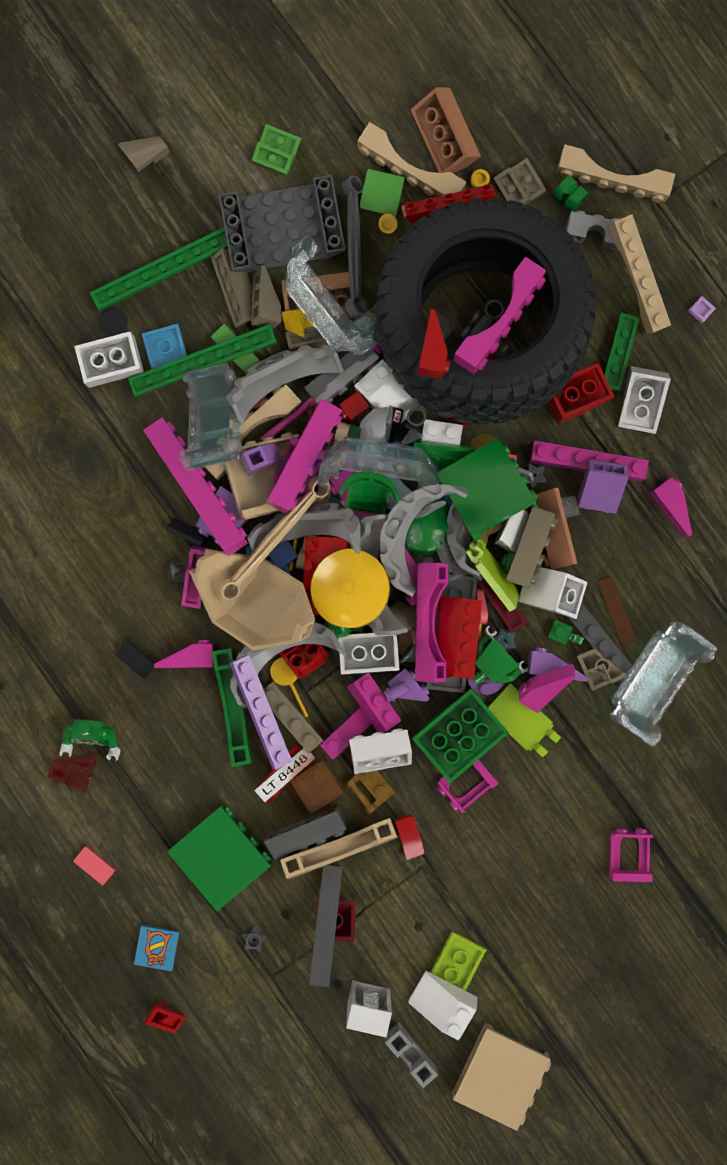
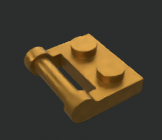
(375, 784)

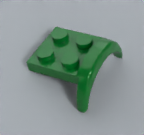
(368, 492)

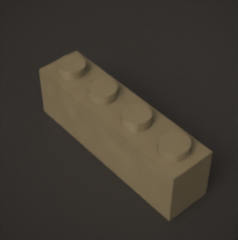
(531, 546)
(292, 718)

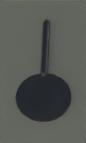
(113, 321)

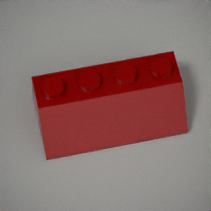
(315, 552)
(458, 634)

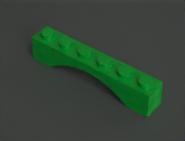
(234, 714)

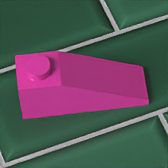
(673, 503)
(193, 656)
(544, 687)
(339, 739)

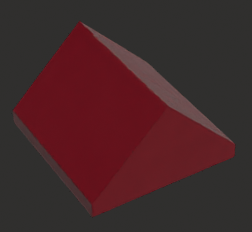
(345, 921)

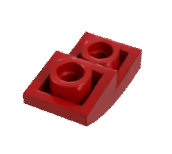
(409, 836)

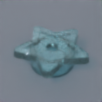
(510, 639)

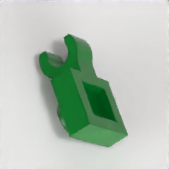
(562, 633)

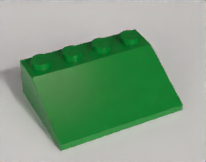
(459, 735)

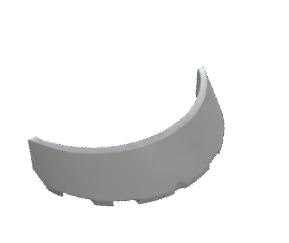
(277, 371)
(374, 429)
(317, 520)
(396, 528)
(460, 537)
(370, 542)
(319, 635)

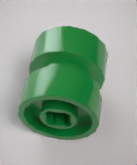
(570, 193)

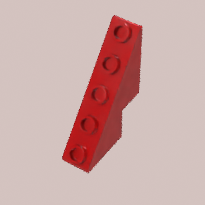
(416, 210)

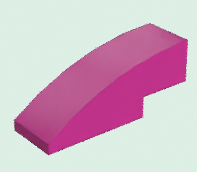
(191, 596)

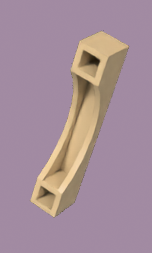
(376, 144)
(579, 165)
(632, 250)
(278, 406)
(339, 849)

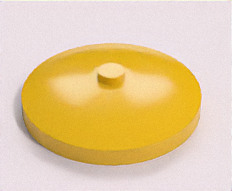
(350, 588)

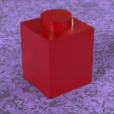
(353, 407)

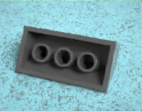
(306, 832)

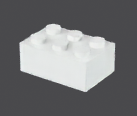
(109, 359)
(369, 653)
(380, 751)

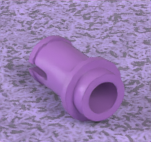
(396, 691)

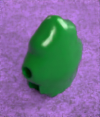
(432, 526)

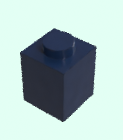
(282, 555)

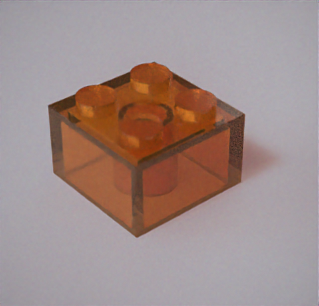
(317, 785)

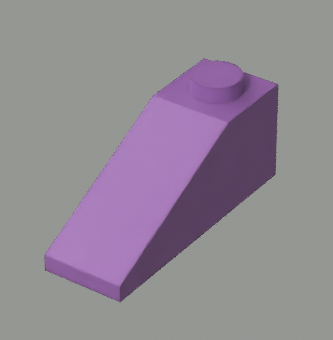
(543, 662)

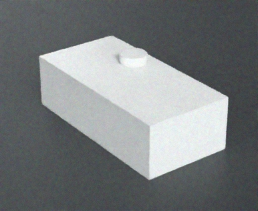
(369, 1009)

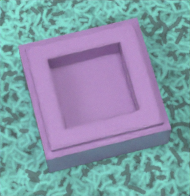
(701, 309)

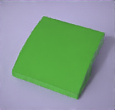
(276, 149)
(381, 192)

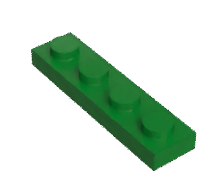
(620, 350)

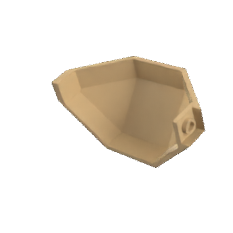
(270, 604)

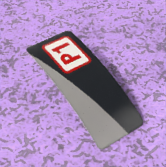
(394, 424)

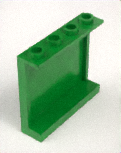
(493, 486)
(220, 857)

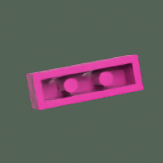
(374, 703)

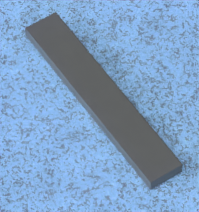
(326, 926)

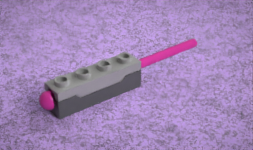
(332, 384)

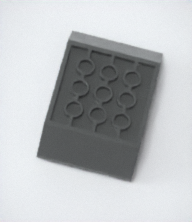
(269, 224)

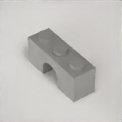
(580, 224)
(418, 1062)

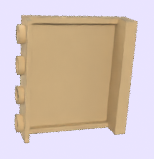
(253, 490)
(501, 1077)

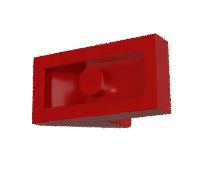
(165, 1017)

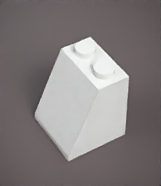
(555, 592)

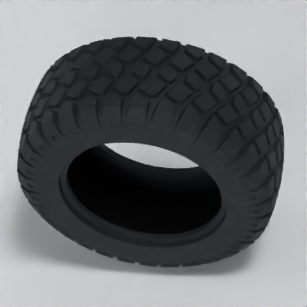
(497, 239)

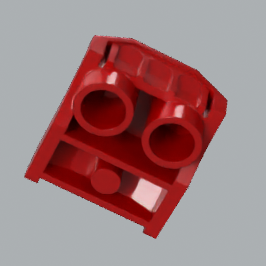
(304, 658)

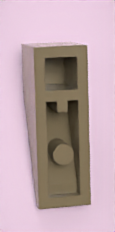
(265, 303)

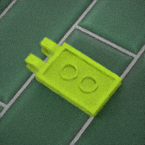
(493, 573)
(522, 722)

